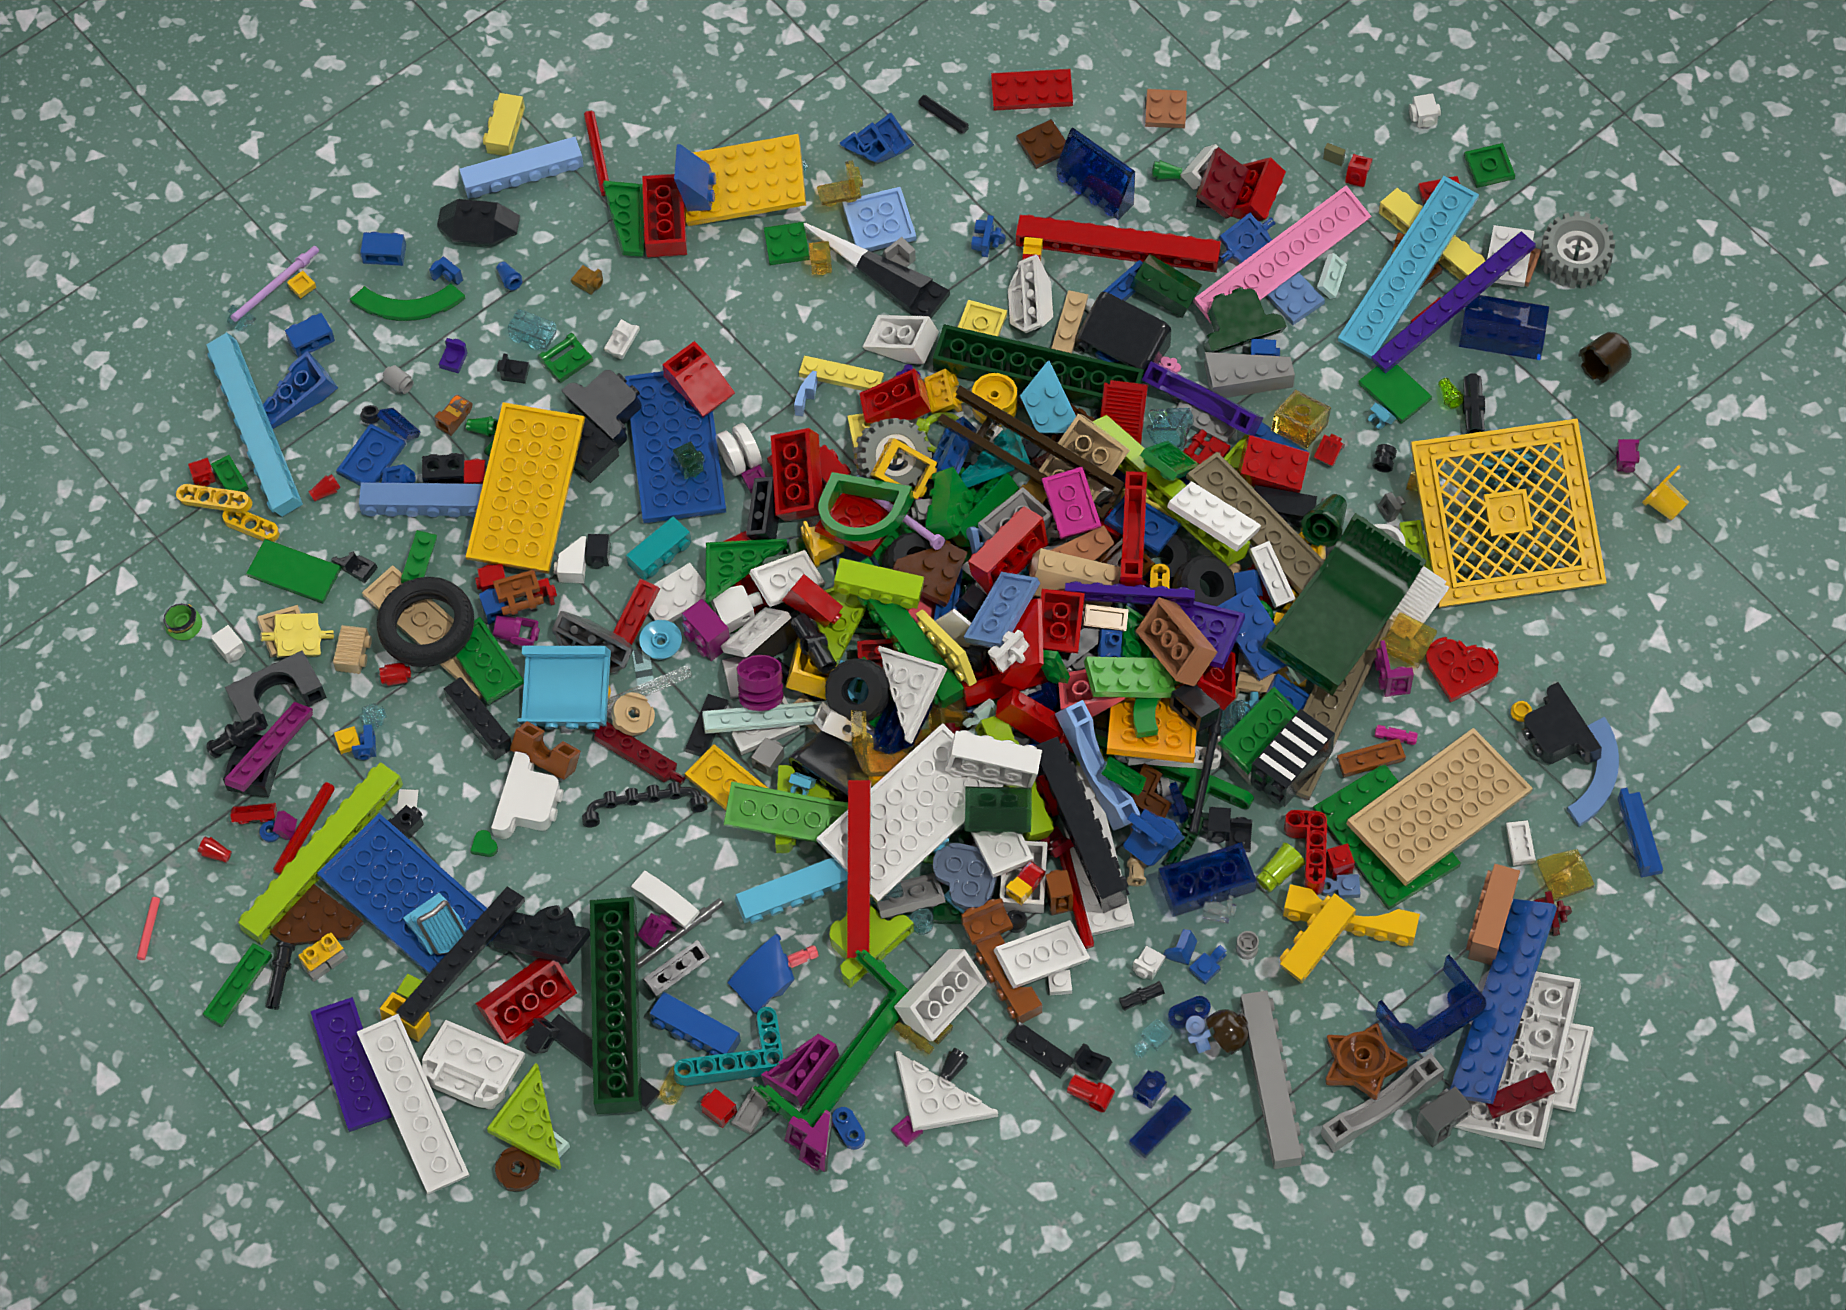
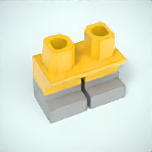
(325, 950)

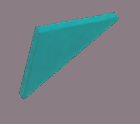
(989, 466)

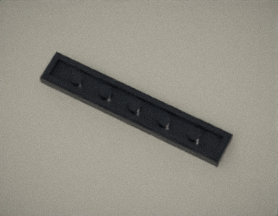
(581, 1046)

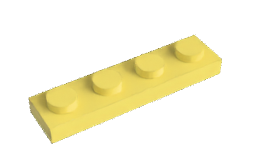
(840, 374)

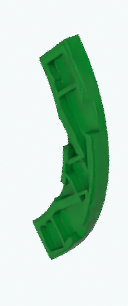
(407, 309)
(1144, 715)

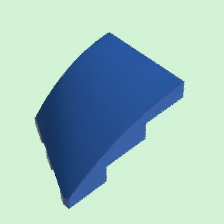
(879, 140)
(763, 975)

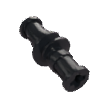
(236, 734)

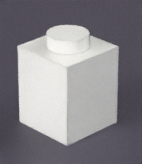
(228, 644)

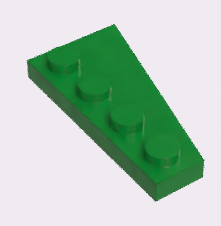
(627, 213)
(1132, 644)

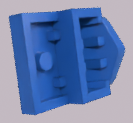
(1151, 837)

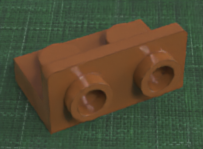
(986, 921)

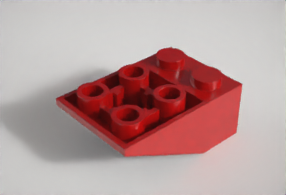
(697, 379)

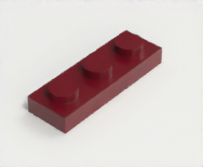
(1521, 1094)

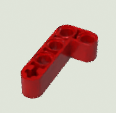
(1312, 834)

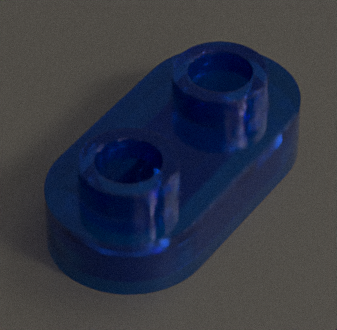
(1187, 1009)

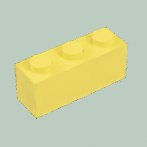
(504, 124)

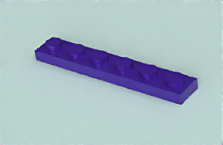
(1128, 594)

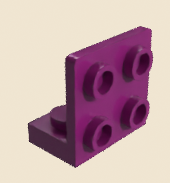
(1394, 681)

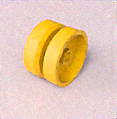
(997, 390)

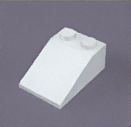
(902, 337)

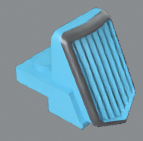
(436, 925)

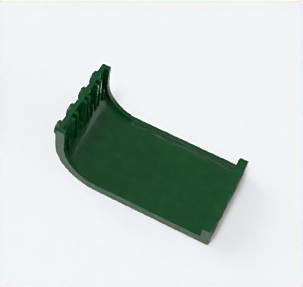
(1344, 605)

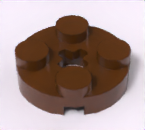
(517, 1181)

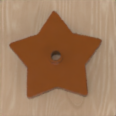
(1363, 1060)

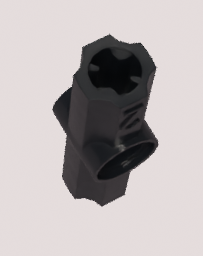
(1473, 403)
(813, 643)

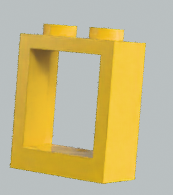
(888, 454)

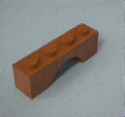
(1021, 1001)

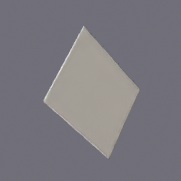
(408, 798)

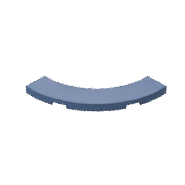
(1605, 775)

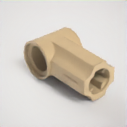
(1249, 683)

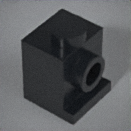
(410, 826)
(541, 1035)

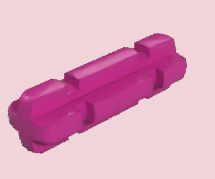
(1394, 733)

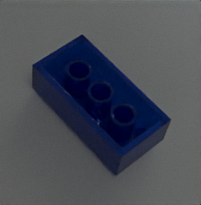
(1207, 879)

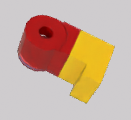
(1032, 247)
(1025, 883)

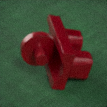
(1561, 912)

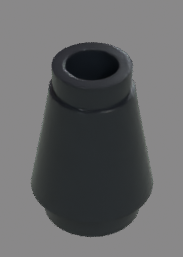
(954, 1063)

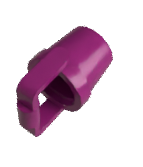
(509, 629)

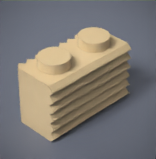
(351, 649)

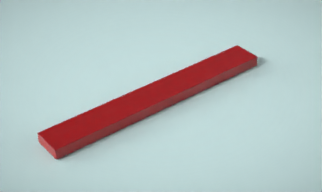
(859, 866)

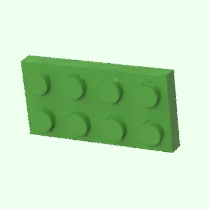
(1128, 677)

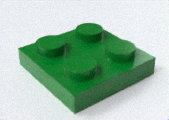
(786, 243)

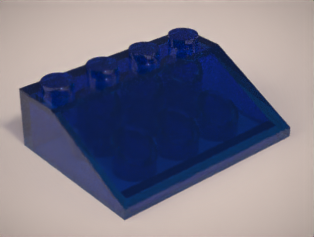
(1096, 174)
(1504, 327)

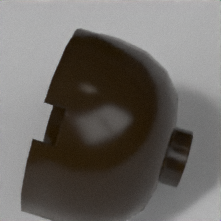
(1229, 1029)

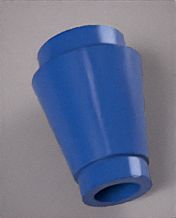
(509, 276)

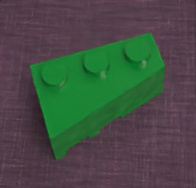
(949, 504)

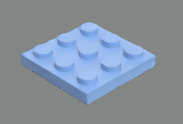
(879, 219)

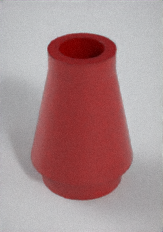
(324, 488)
(213, 849)

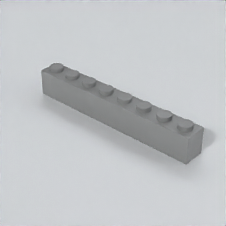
(1271, 1080)

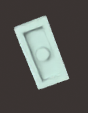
(1332, 275)

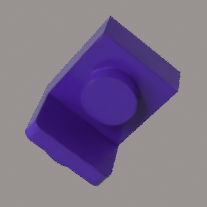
(453, 355)

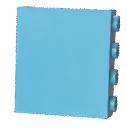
(566, 686)

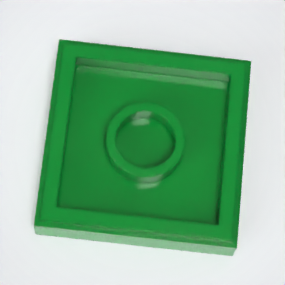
(1489, 165)

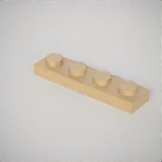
(1070, 321)

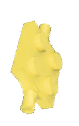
(297, 633)

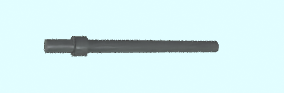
(704, 915)

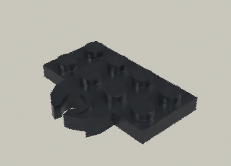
(543, 935)

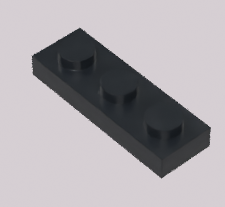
(699, 741)
(1040, 1050)

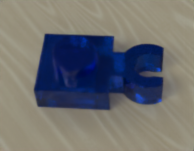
(1178, 807)

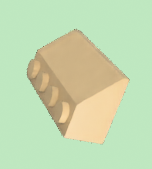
(1056, 569)

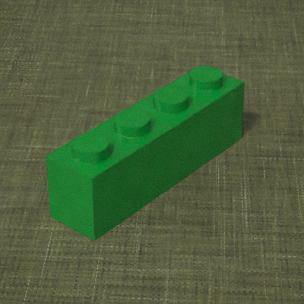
(986, 499)

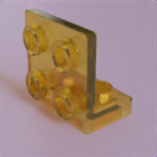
(1409, 639)

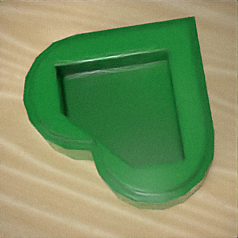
(484, 844)

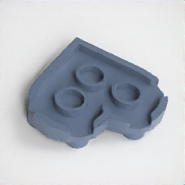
(966, 874)

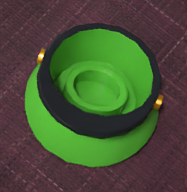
(182, 621)

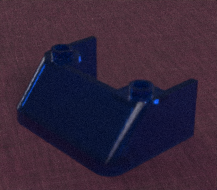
(1465, 1005)

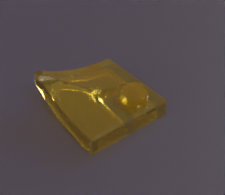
(1565, 874)

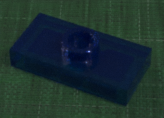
(399, 423)

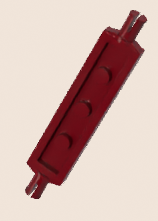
(637, 753)

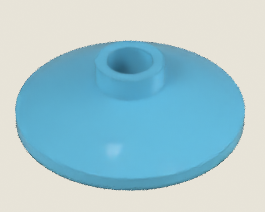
(660, 631)

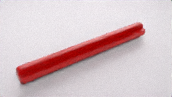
(596, 148)
(304, 827)
(1078, 905)

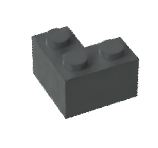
(1439, 1117)

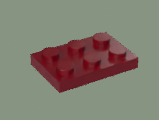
(1222, 183)

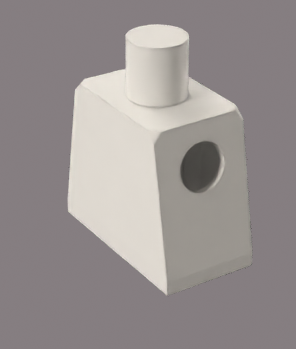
(735, 606)
(832, 722)

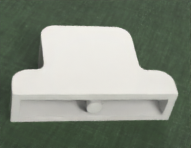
(527, 799)

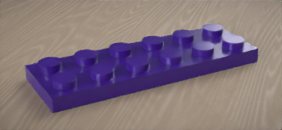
(349, 1066)

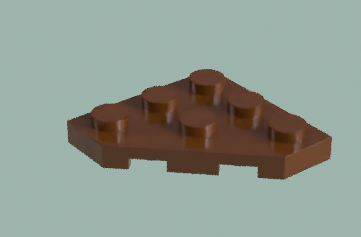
(937, 567)
(315, 917)

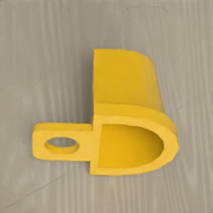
(1667, 498)
(818, 546)

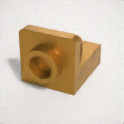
(587, 279)

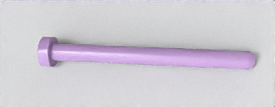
(936, 541)

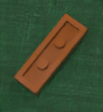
(1371, 757)

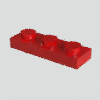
(636, 610)

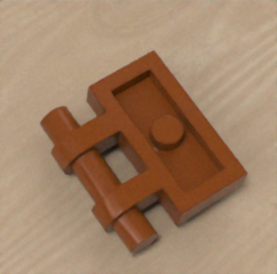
(517, 586)

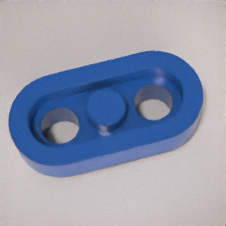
(848, 1127)

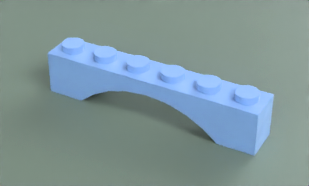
(1080, 733)

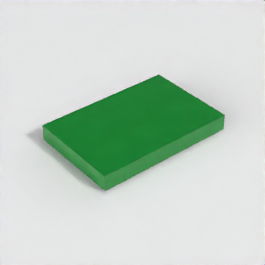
(1395, 391)

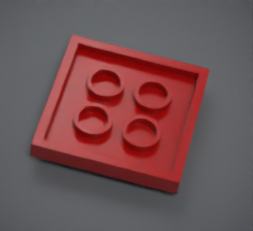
(856, 513)

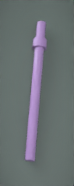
(300, 262)

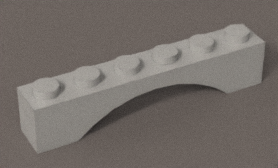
(1358, 1120)

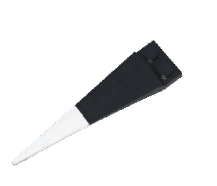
(909, 288)

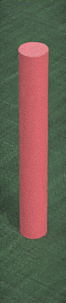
(148, 928)

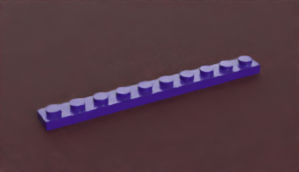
(1453, 302)

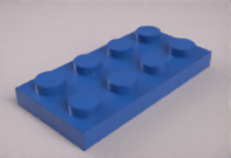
(1253, 633)

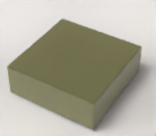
(1334, 154)

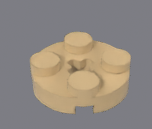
(623, 721)

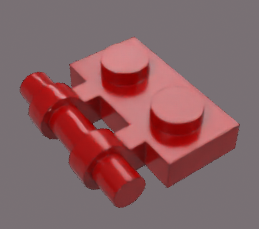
(1209, 448)

